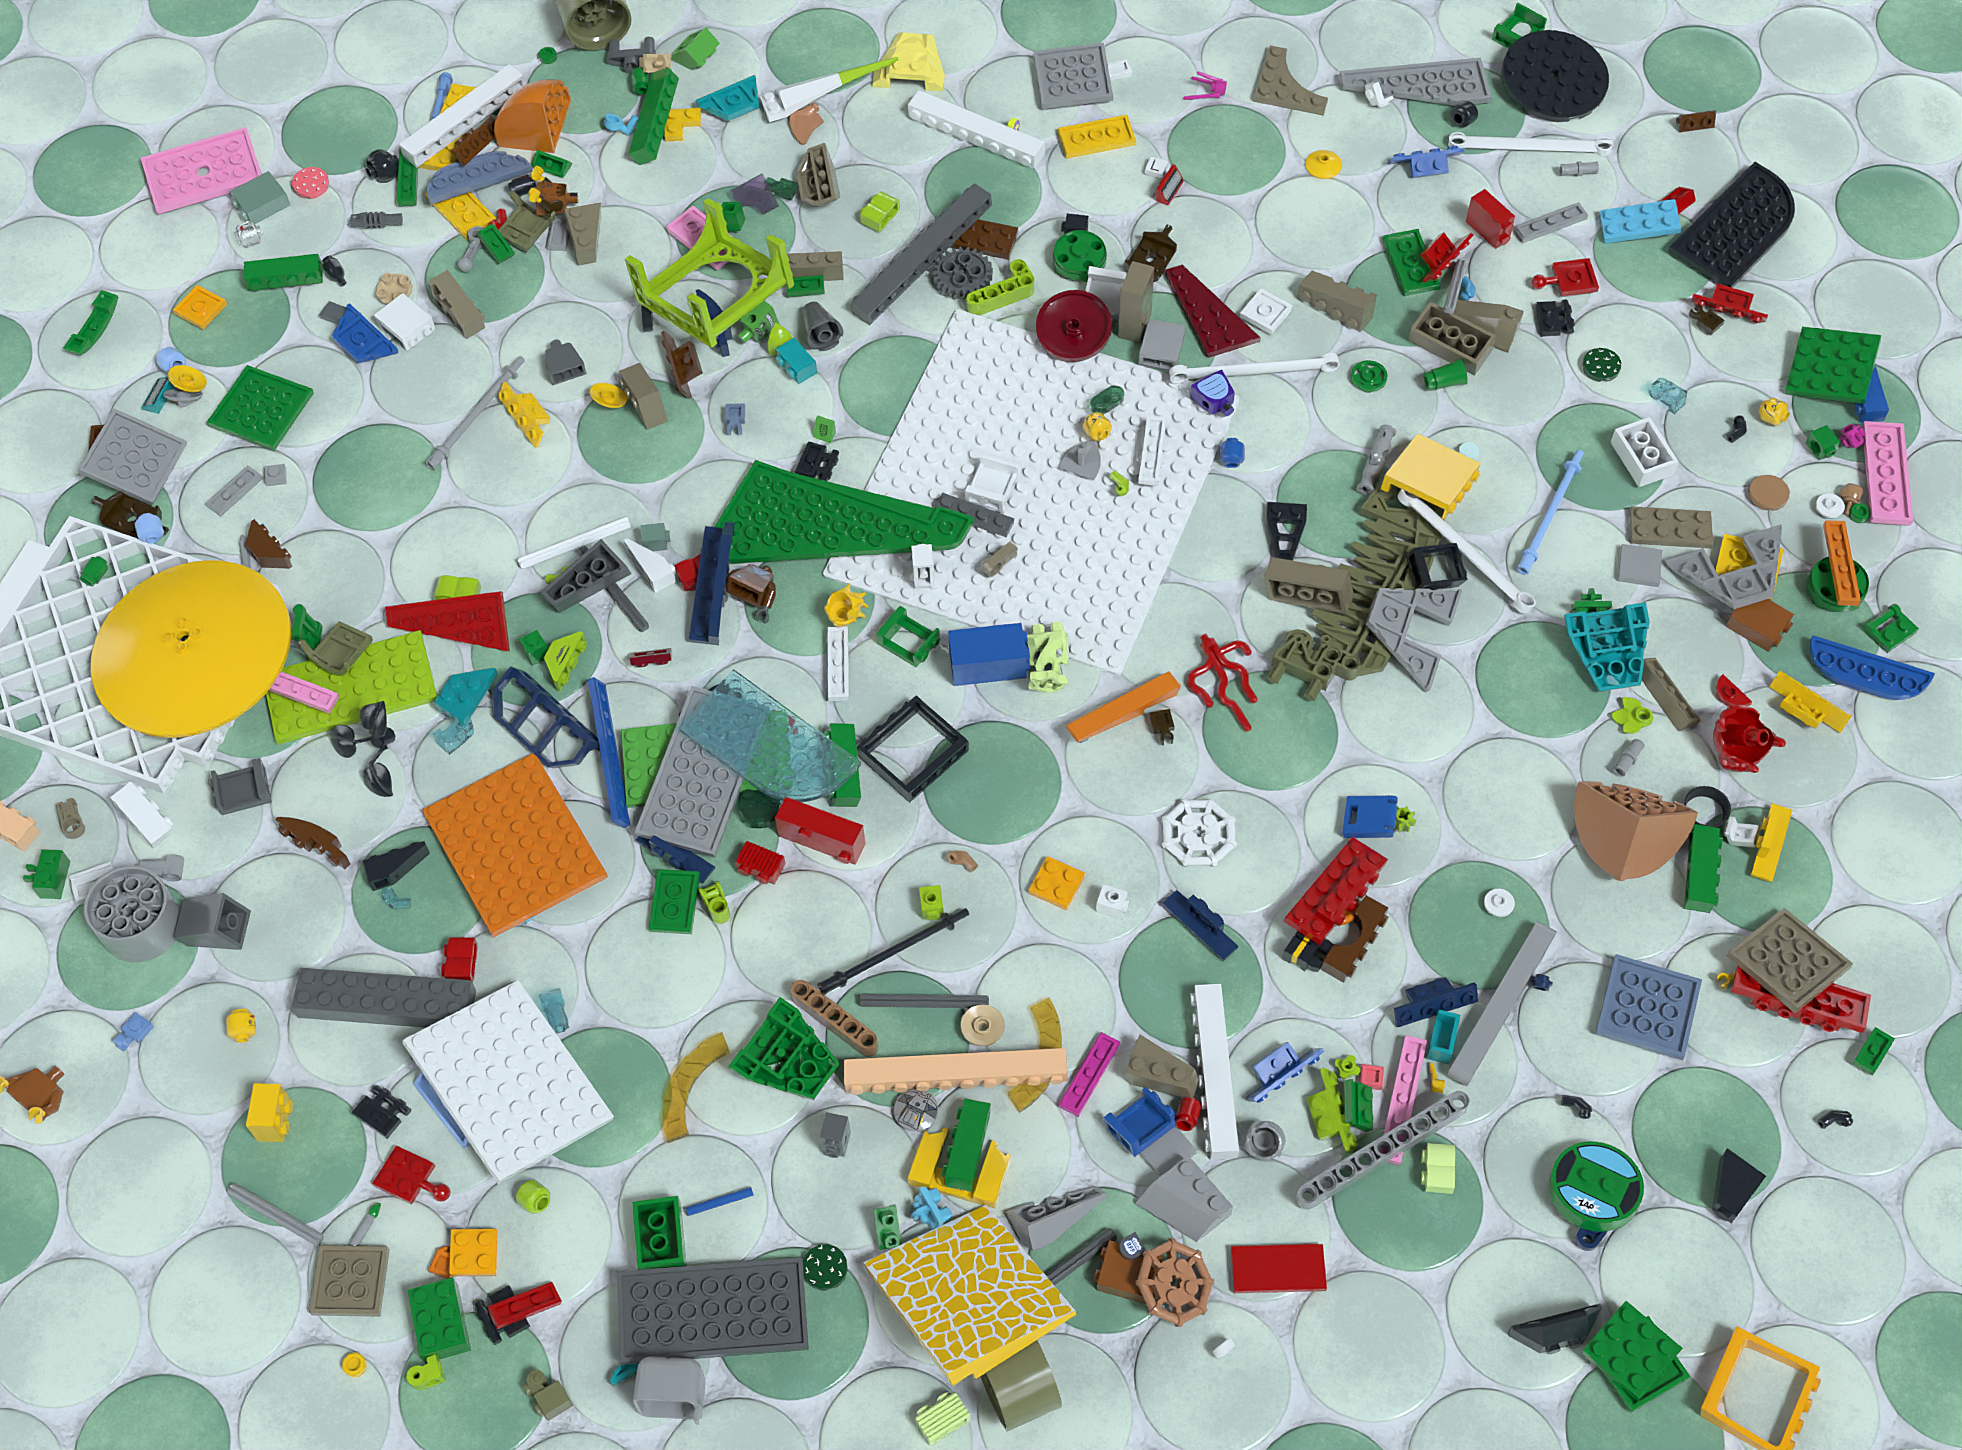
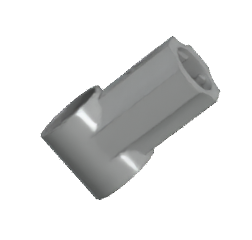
(168, 868)

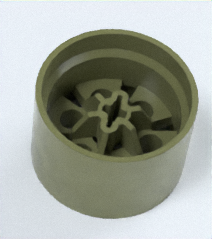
(591, 24)
(1022, 1387)

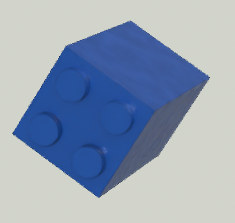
(988, 654)

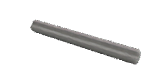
(1455, 286)
(275, 1214)

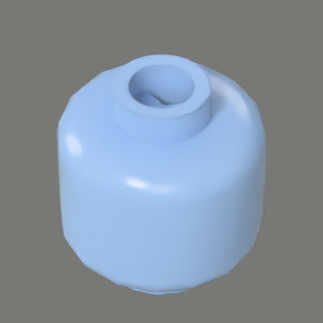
(169, 358)
(149, 528)

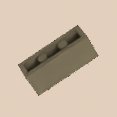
(817, 263)

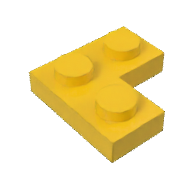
(678, 120)

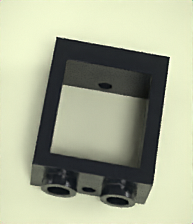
(1420, 572)

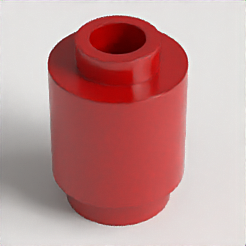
(1187, 1114)

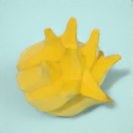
(845, 606)

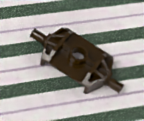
(1156, 246)
(119, 508)

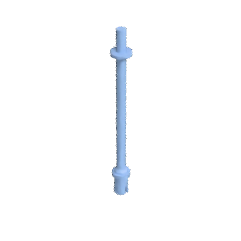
(1530, 555)

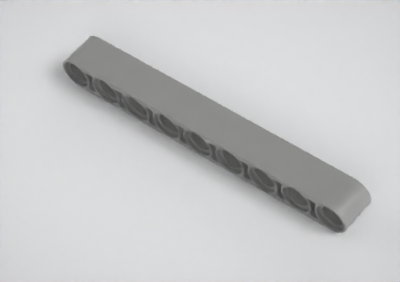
(1501, 1003)
(1388, 1140)

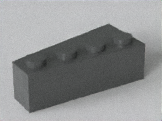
(585, 577)

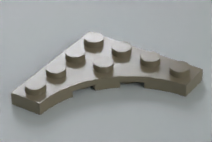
(1280, 88)

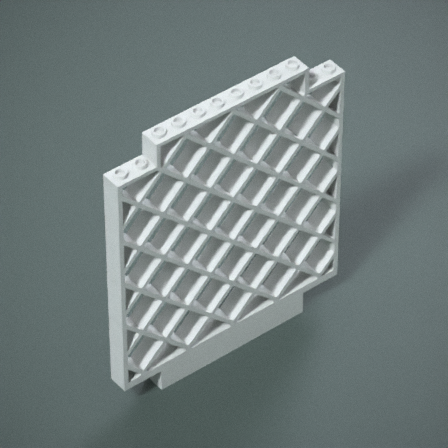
(38, 569)

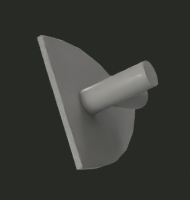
(1082, 460)

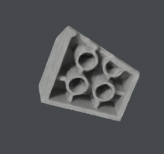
(1186, 1200)

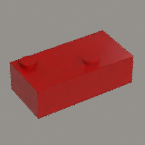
(820, 830)

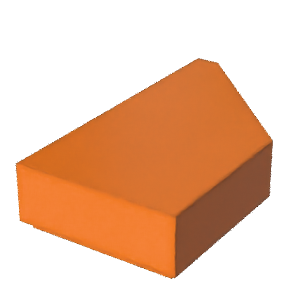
(441, 1263)

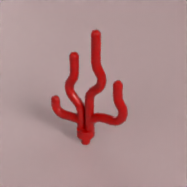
(1215, 658)

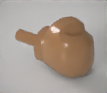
(1851, 494)

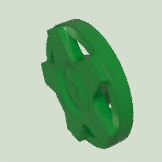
(1369, 376)

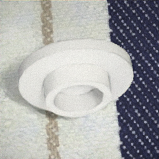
(1830, 505)
(1499, 902)

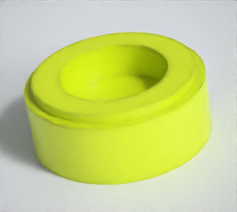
(1014, 123)

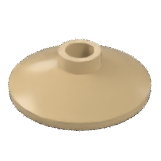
(982, 1016)

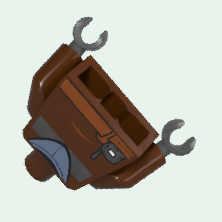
(753, 586)

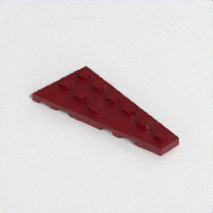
(1211, 319)

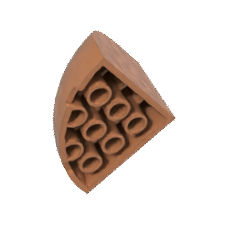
(1629, 828)

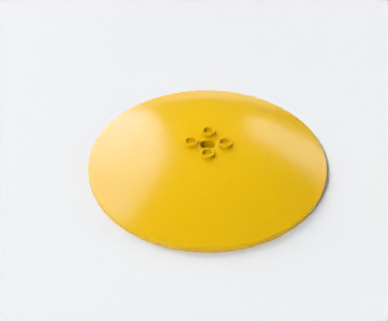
(214, 676)

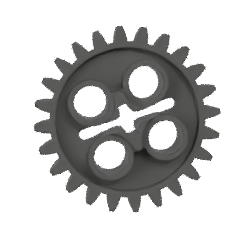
(962, 272)

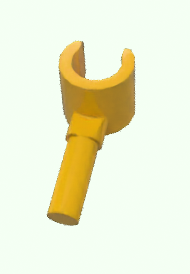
(1728, 977)
(1436, 1085)

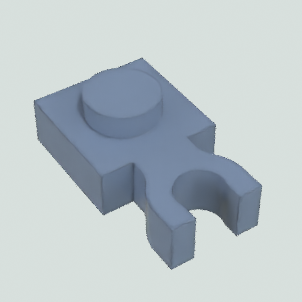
(735, 417)

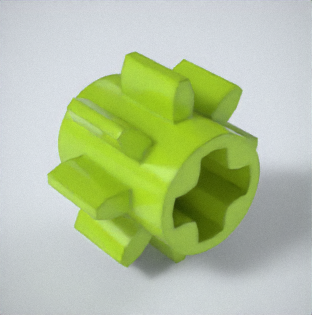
(1404, 819)

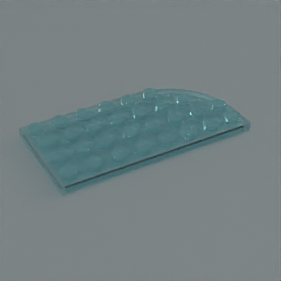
(768, 742)

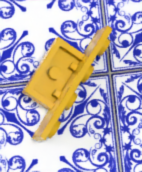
(526, 412)
(1807, 704)
(1771, 842)

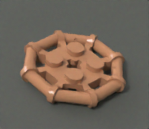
(1186, 1278)

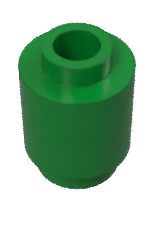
(639, 81)
(93, 571)

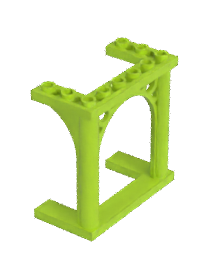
(710, 243)

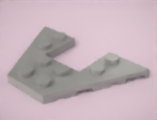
(1739, 586)
(1391, 619)

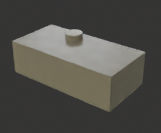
(1136, 302)
(1452, 337)
(1309, 585)

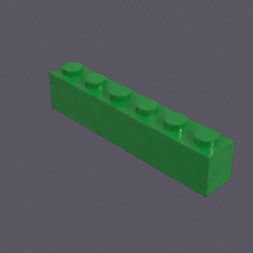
(653, 116)

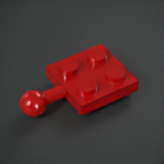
(1571, 276)
(406, 1175)

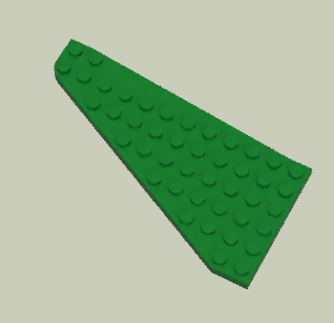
(808, 518)

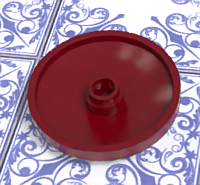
(1073, 325)

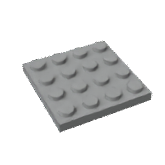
(1073, 75)
(132, 457)

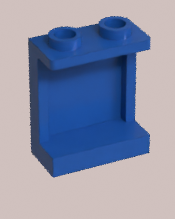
(1141, 1122)

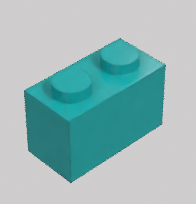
(796, 361)

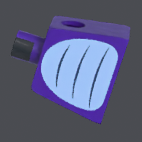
(1214, 394)

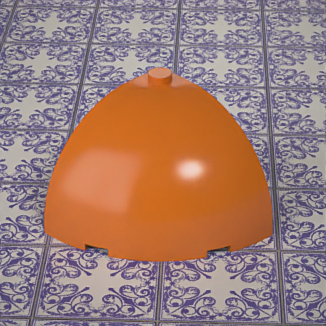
(533, 116)

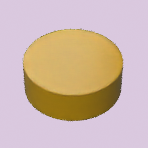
(354, 1365)

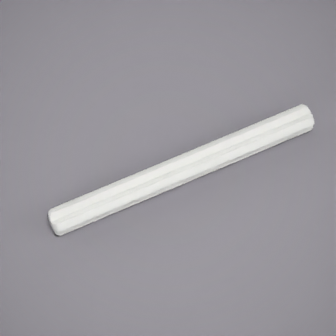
(574, 542)

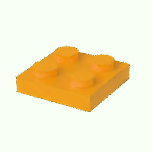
(200, 307)
(1057, 883)
(473, 1252)

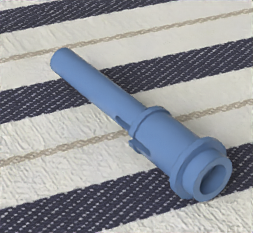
(442, 90)

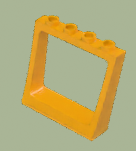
(1740, 1340)

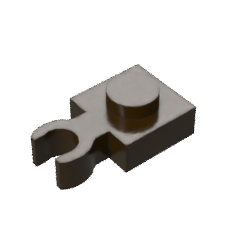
(1707, 320)
(1163, 724)

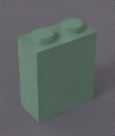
(259, 198)

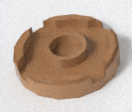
(1769, 492)

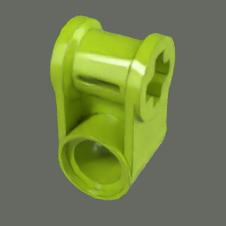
(714, 899)

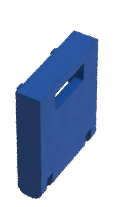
(1373, 816)

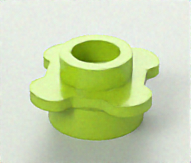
(1346, 1073)

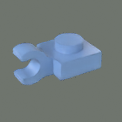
(134, 1029)

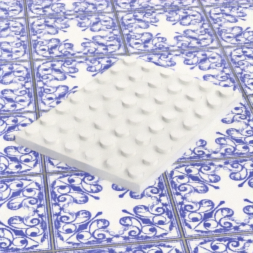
(508, 1081)

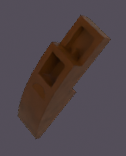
(311, 836)

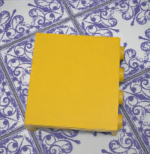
(1433, 473)

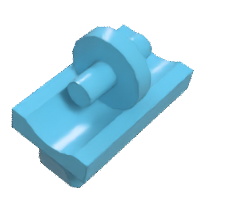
(927, 1210)

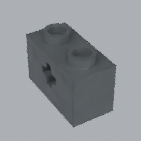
(835, 1135)

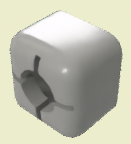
(669, 1388)

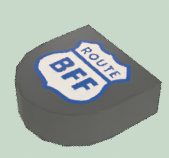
(1131, 1247)

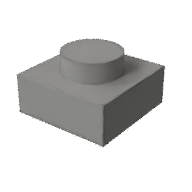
(275, 475)

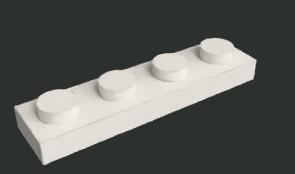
(1152, 450)
(838, 664)

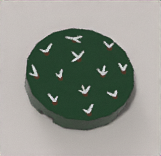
(1601, 364)
(825, 1267)

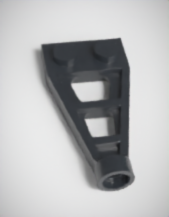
(1289, 514)

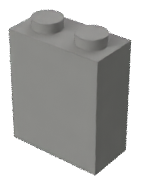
(1162, 345)

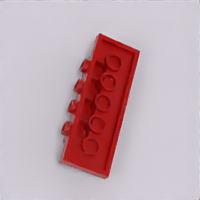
(1336, 891)
(1831, 1009)

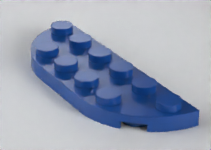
(1868, 671)

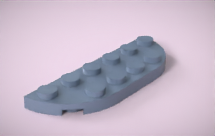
(476, 174)

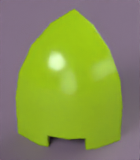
(777, 337)

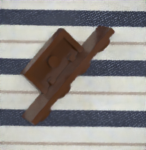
(474, 141)
(683, 361)

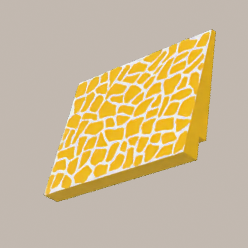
(969, 1294)

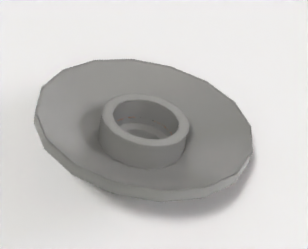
(182, 397)

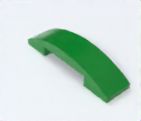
(94, 327)

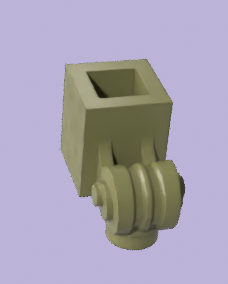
(550, 1399)

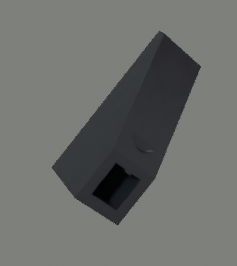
(390, 867)

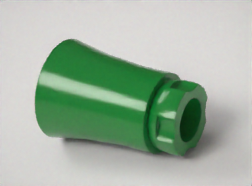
(1446, 376)

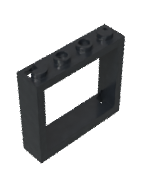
(910, 791)

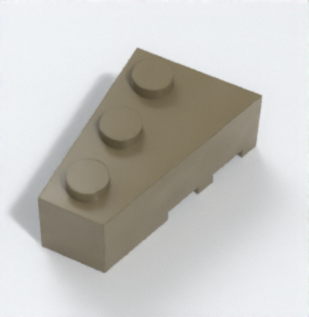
(584, 231)
(643, 395)
(1160, 1070)

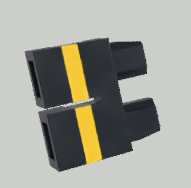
(1304, 951)

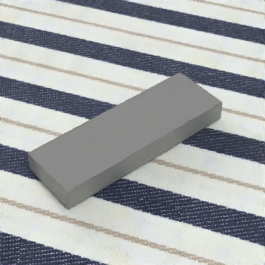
(234, 491)

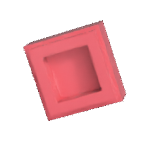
(1372, 1076)

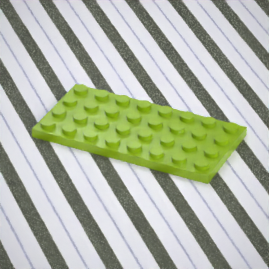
(386, 671)

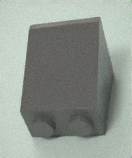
(212, 922)

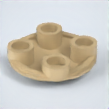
(393, 286)

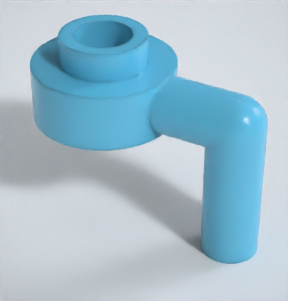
(614, 123)

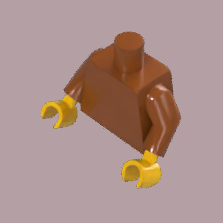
(35, 1092)

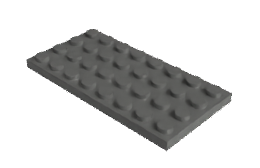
(712, 1310)

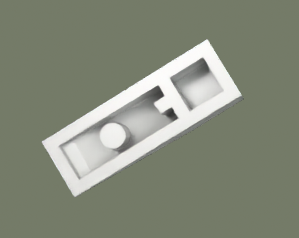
(652, 566)

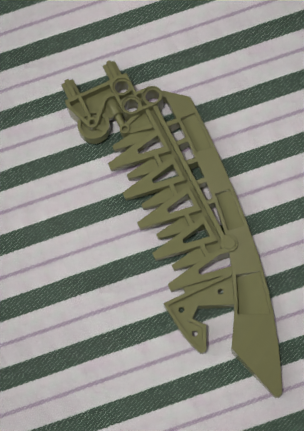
(1345, 645)

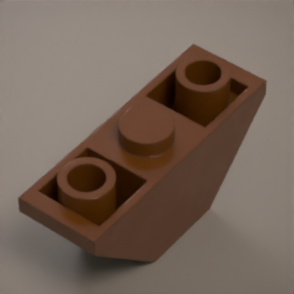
(266, 548)

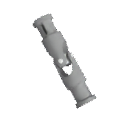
(1377, 459)

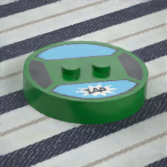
(1596, 1186)

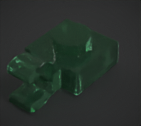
(783, 188)

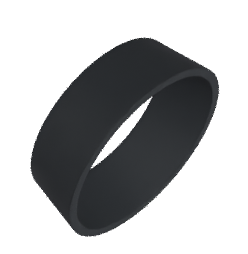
(1715, 794)

